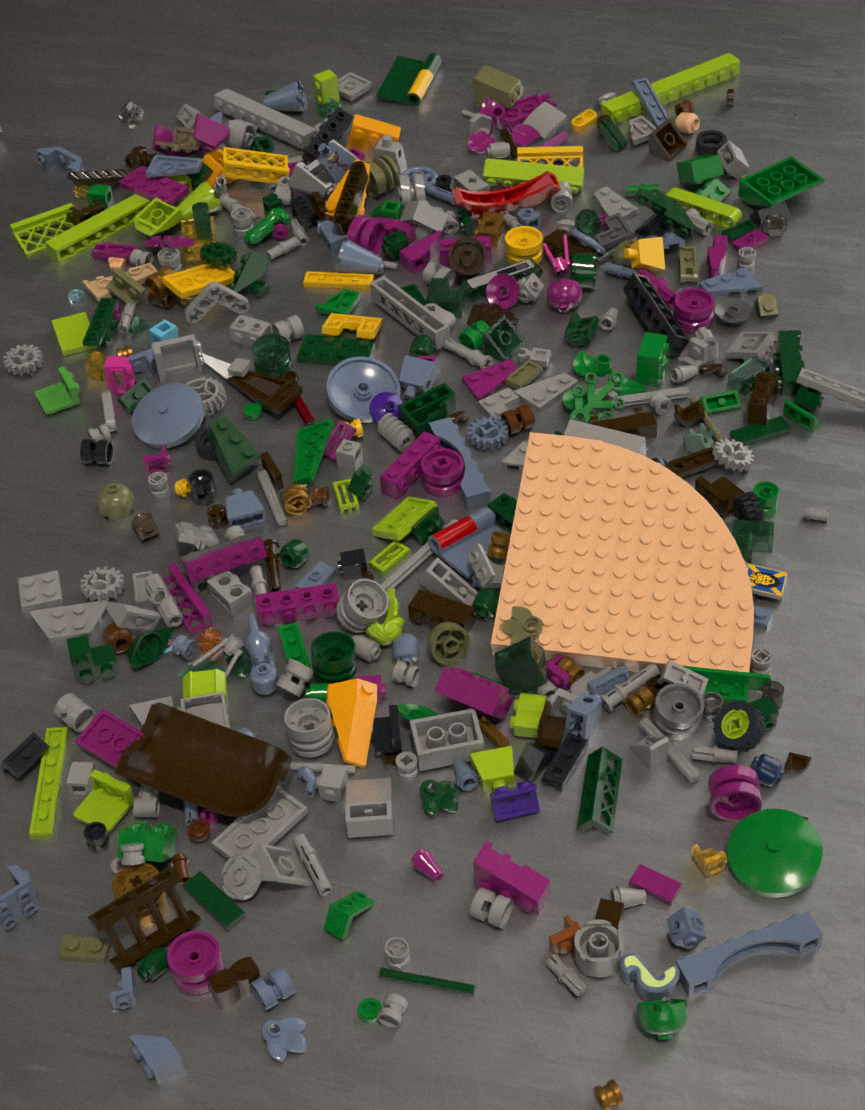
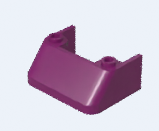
(206, 131)

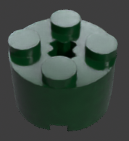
(584, 270)

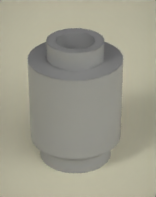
(498, 150)
(366, 648)

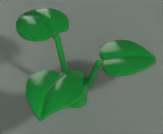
(584, 364)

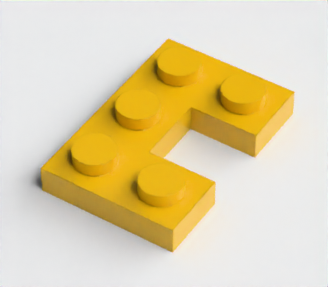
(364, 326)

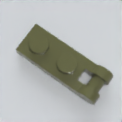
(688, 264)

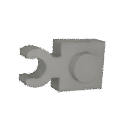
(537, 355)

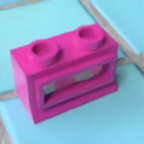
(119, 374)

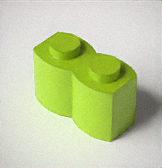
(528, 713)

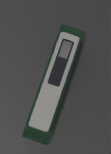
(475, 287)

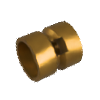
(154, 281)

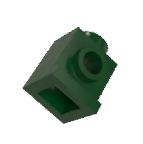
(270, 202)
(809, 398)
(362, 482)

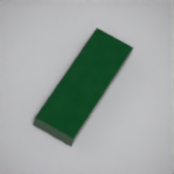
(759, 432)
(213, 900)

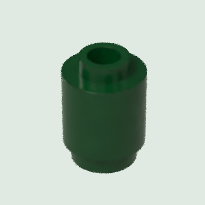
(153, 964)

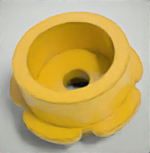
(182, 488)

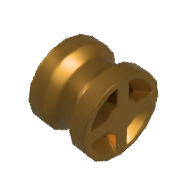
(125, 352)
(608, 1095)

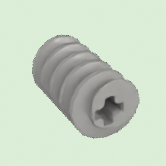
(395, 432)

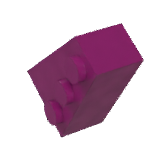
(507, 878)

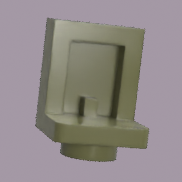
(767, 305)

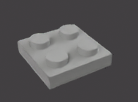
(353, 86)
(40, 591)

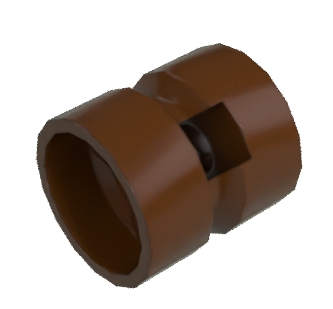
(519, 419)

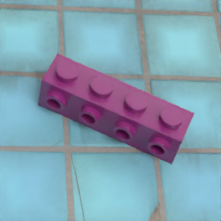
(407, 466)
(298, 605)

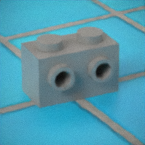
(733, 160)
(247, 330)

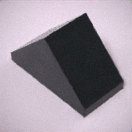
(533, 761)

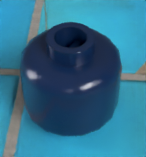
(767, 769)

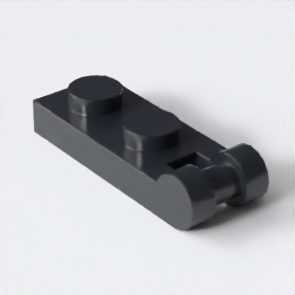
(565, 761)

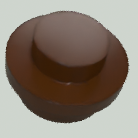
(198, 831)

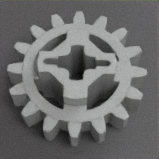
(23, 359)
(733, 455)
(102, 584)

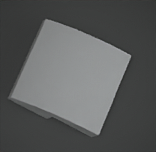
(546, 120)

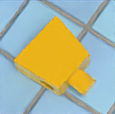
(646, 254)

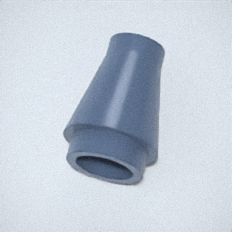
(465, 776)

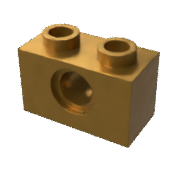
(491, 225)

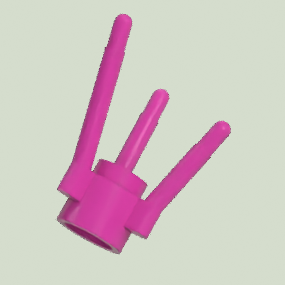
(559, 264)

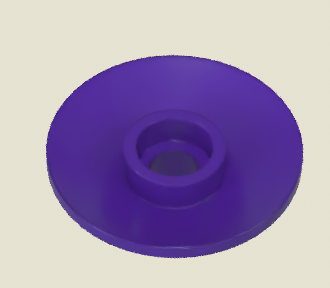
(378, 405)

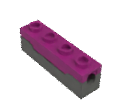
(223, 556)

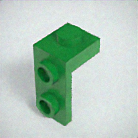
(342, 912)

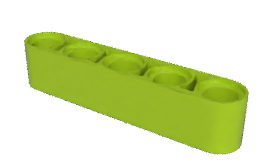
(711, 210)

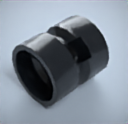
(96, 451)
(202, 487)

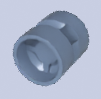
(273, 987)

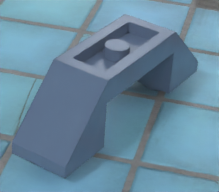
(51, 156)

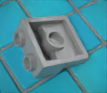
(753, 344)

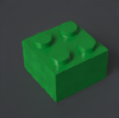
(699, 169)
(652, 359)
(158, 840)

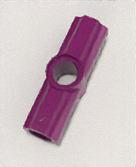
(661, 286)

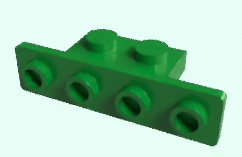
(731, 684)

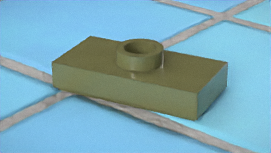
(524, 375)

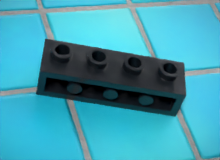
(333, 128)

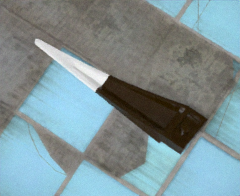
(266, 390)

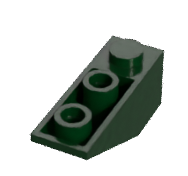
(251, 269)

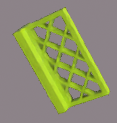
(38, 223)

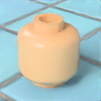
(687, 123)

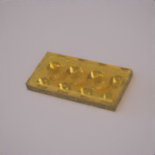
(191, 254)

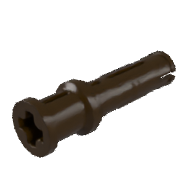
(272, 561)

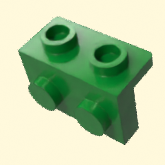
(714, 190)

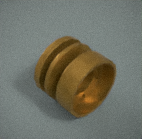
(131, 877)

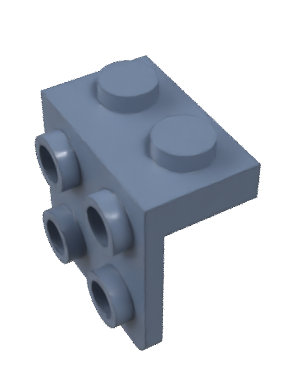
(18, 901)

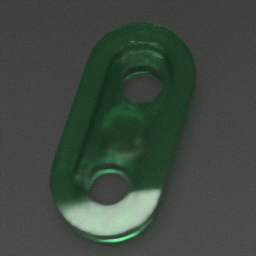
(243, 664)

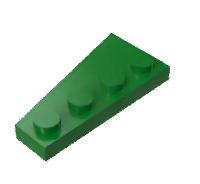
(310, 448)

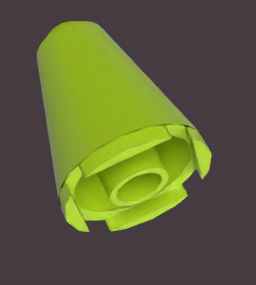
(202, 193)

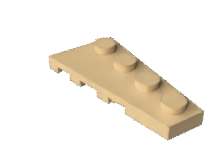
(98, 287)

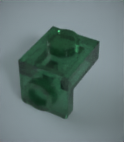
(330, 105)

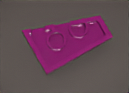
(488, 379)

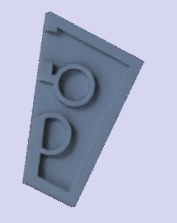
(173, 165)
(734, 281)

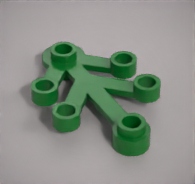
(594, 401)

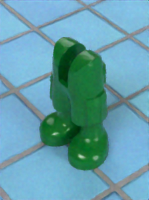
(265, 226)

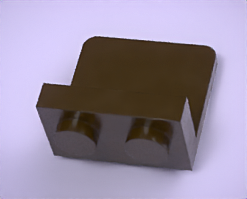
(489, 314)
(718, 494)

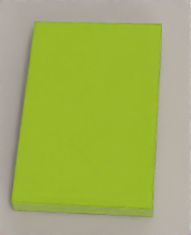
(71, 332)
(402, 518)

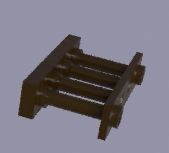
(125, 907)

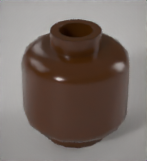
(118, 637)

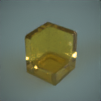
(709, 861)

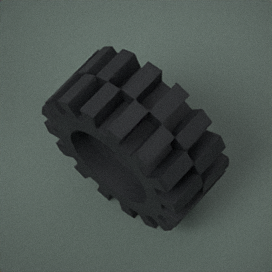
(747, 507)

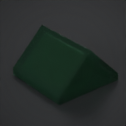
(502, 340)

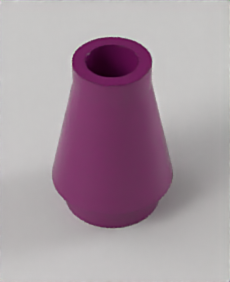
(426, 864)

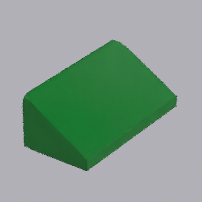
(721, 402)
(800, 416)

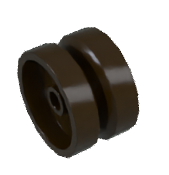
(467, 247)

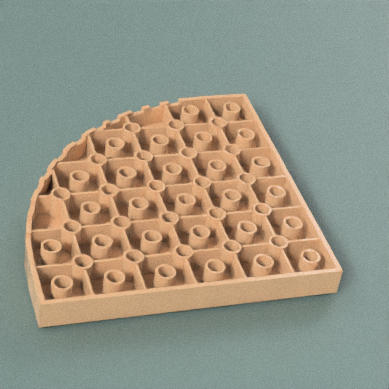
(622, 563)

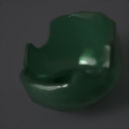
(588, 222)

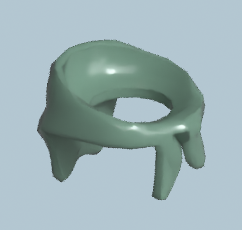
(694, 440)

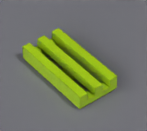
(348, 505)
(391, 560)

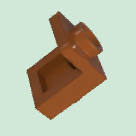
(564, 940)

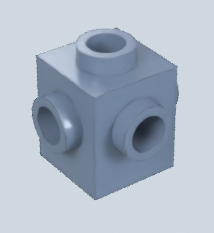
(686, 928)

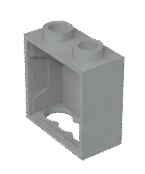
(209, 707)

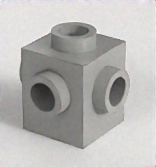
(529, 288)

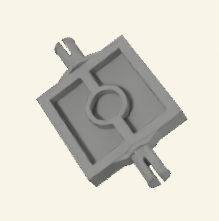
(199, 537)

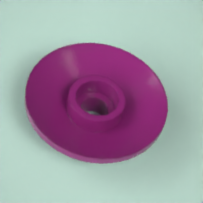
(495, 290)

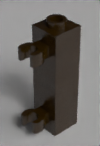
(640, 423)

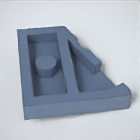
(670, 239)

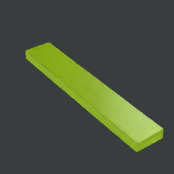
(49, 784)

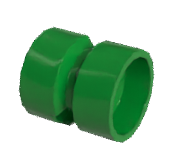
(472, 336)
(768, 496)

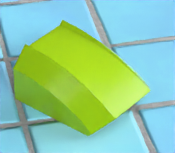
(157, 218)
(204, 683)

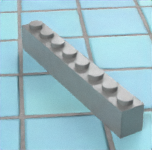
(263, 117)

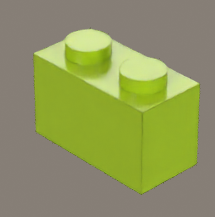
(326, 87)

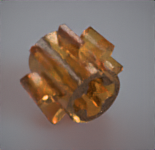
(209, 639)

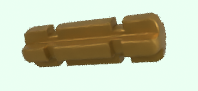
(492, 732)

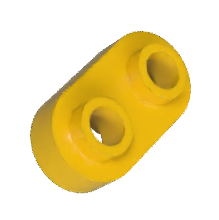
(584, 120)

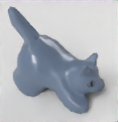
(258, 644)

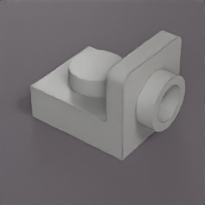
(566, 225)
(697, 353)
(561, 701)

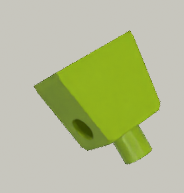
(493, 768)

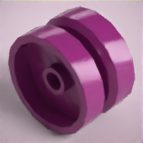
(367, 233)
(694, 309)
(442, 472)
(734, 792)
(193, 960)

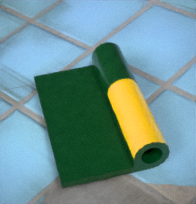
(409, 79)

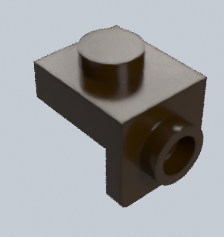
(690, 414)
(145, 526)

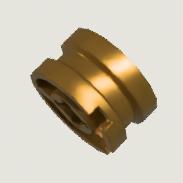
(296, 499)

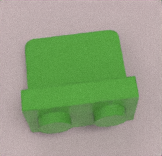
(59, 395)

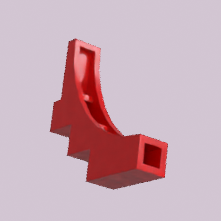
(524, 195)

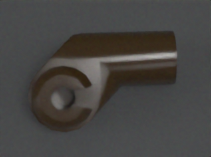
(714, 367)
(461, 416)

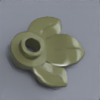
(519, 625)

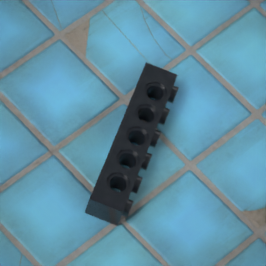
(655, 312)

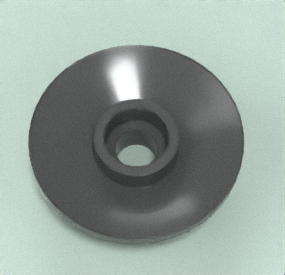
(732, 310)

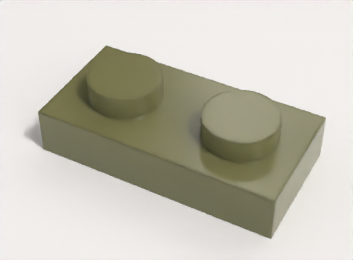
(84, 949)

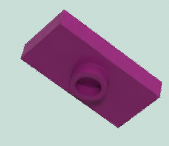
(753, 239)

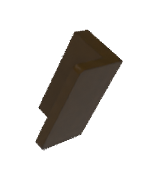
(550, 728)

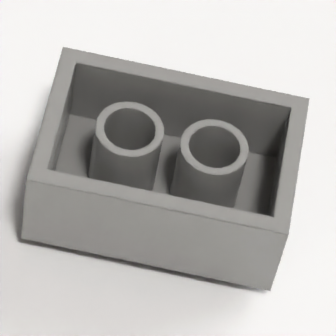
(446, 738)

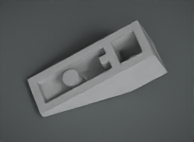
(446, 583)

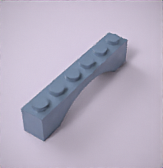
(473, 487)
(791, 936)

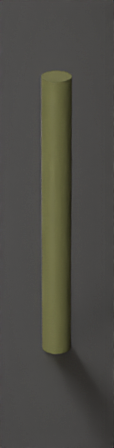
(708, 422)

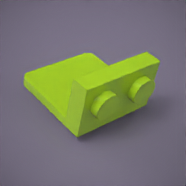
(106, 801)

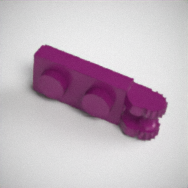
(107, 250)

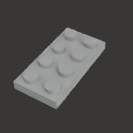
(261, 827)

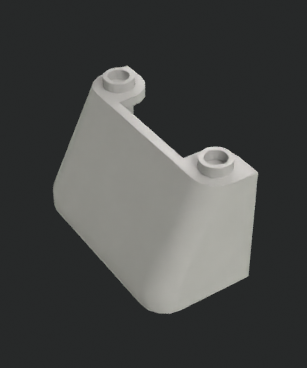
(313, 178)

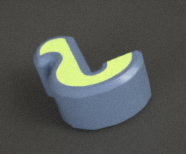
(647, 983)

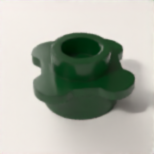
(259, 288)

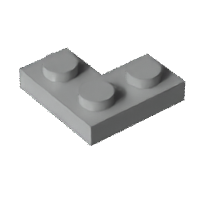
(498, 403)

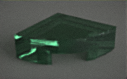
(138, 326)

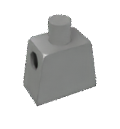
(392, 149)

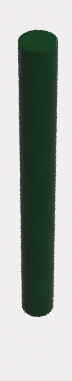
(427, 981)

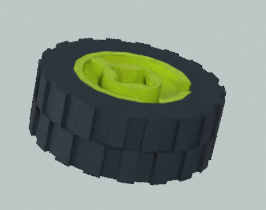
(750, 730)

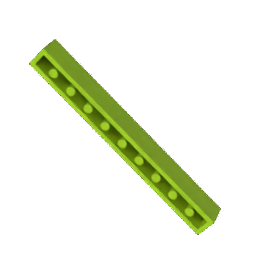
(674, 86)
(101, 226)

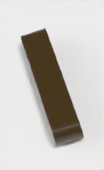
(350, 197)

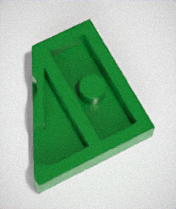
(341, 303)

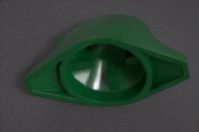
(148, 646)

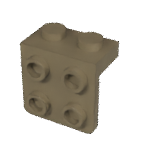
(182, 139)

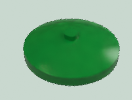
(775, 853)

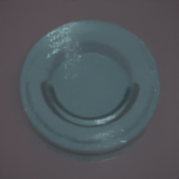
(77, 297)

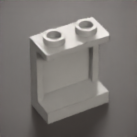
(177, 355)
(487, 568)

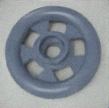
(430, 174)
(587, 241)

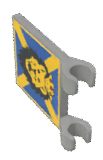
(766, 581)

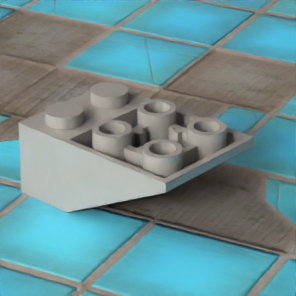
(369, 807)

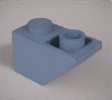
(157, 1055)

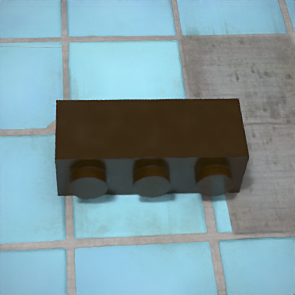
(556, 245)
(763, 398)
(435, 609)

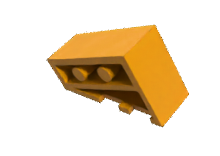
(367, 132)

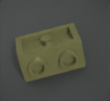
(125, 287)

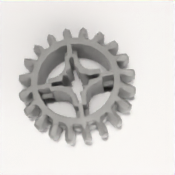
(211, 393)

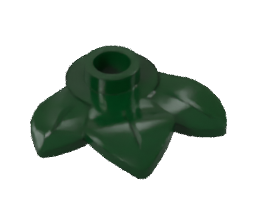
(442, 798)

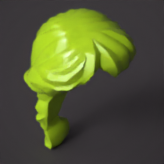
(392, 624)

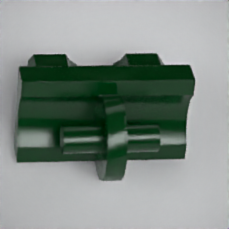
(427, 525)

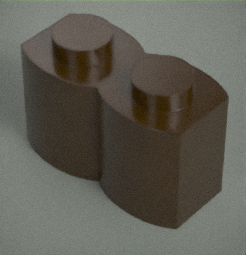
(232, 983)

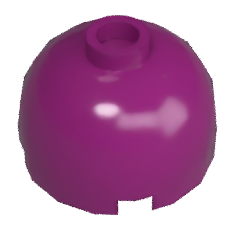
(564, 294)

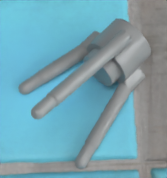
(230, 645)

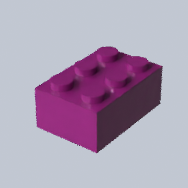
(475, 691)

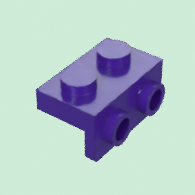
(514, 801)

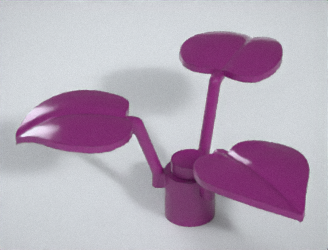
(522, 133)

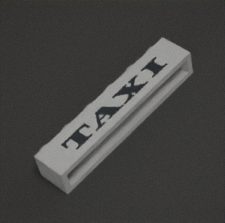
(409, 311)

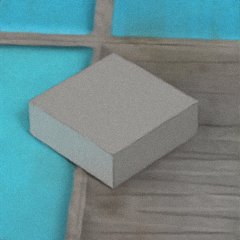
(240, 367)

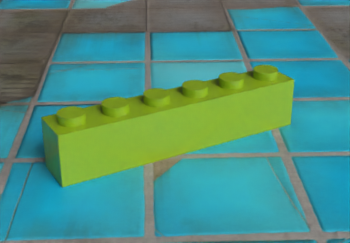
(513, 173)

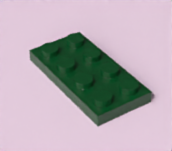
(332, 350)

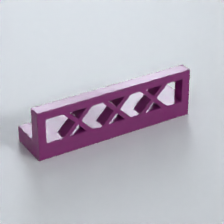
(185, 590)

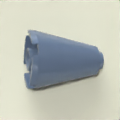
(287, 99)
(358, 260)

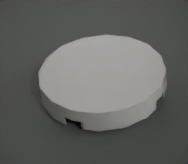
(241, 876)

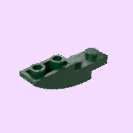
(672, 213)

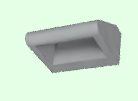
(133, 616)

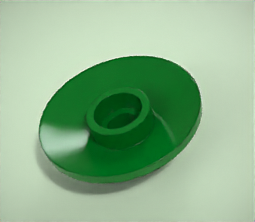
(414, 711)

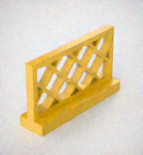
(551, 154)
(253, 171)

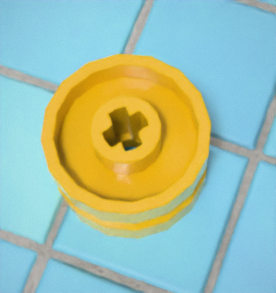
(523, 243)

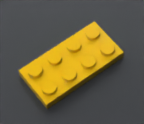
(193, 280)

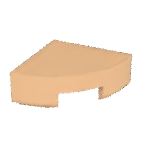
(114, 263)

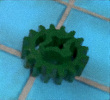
(218, 254)

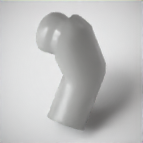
(605, 97)

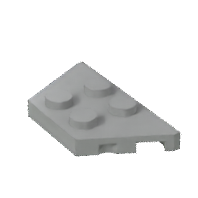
(69, 620)

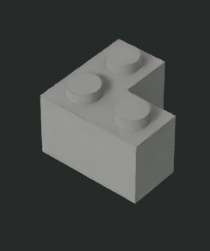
(424, 216)

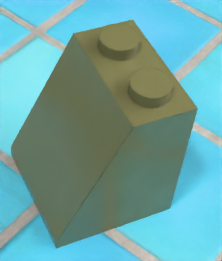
(496, 85)

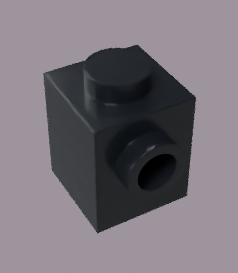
(352, 564)

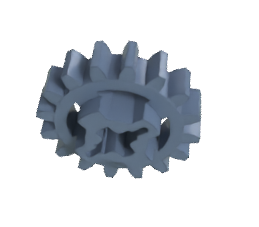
(487, 432)

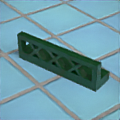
(594, 788)

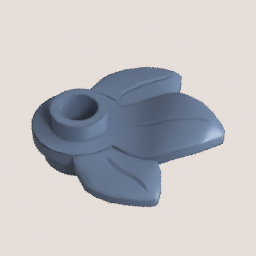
(287, 1039)

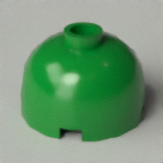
(662, 1016)

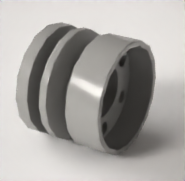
(362, 605)
(309, 727)

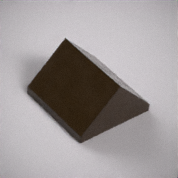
(666, 141)

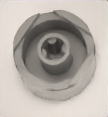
(240, 134)
(598, 949)

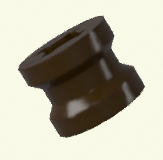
(217, 516)

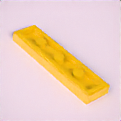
(338, 280)

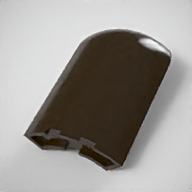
(204, 762)

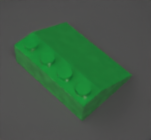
(777, 183)

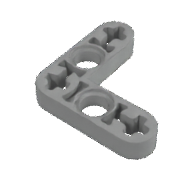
(212, 298)

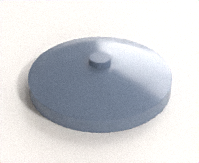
(354, 385)
(168, 415)

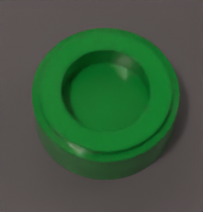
(252, 411)
(368, 1010)

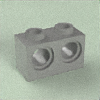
(230, 592)

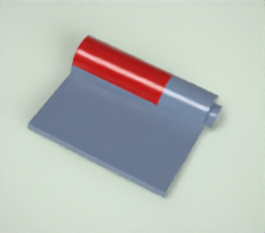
(459, 539)

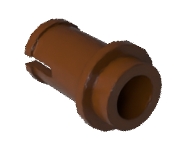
(179, 863)

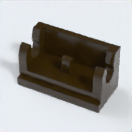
(81, 215)

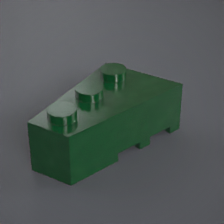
(788, 361)
(427, 408)
(232, 448)

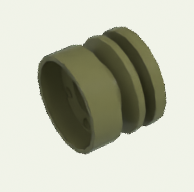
(382, 176)

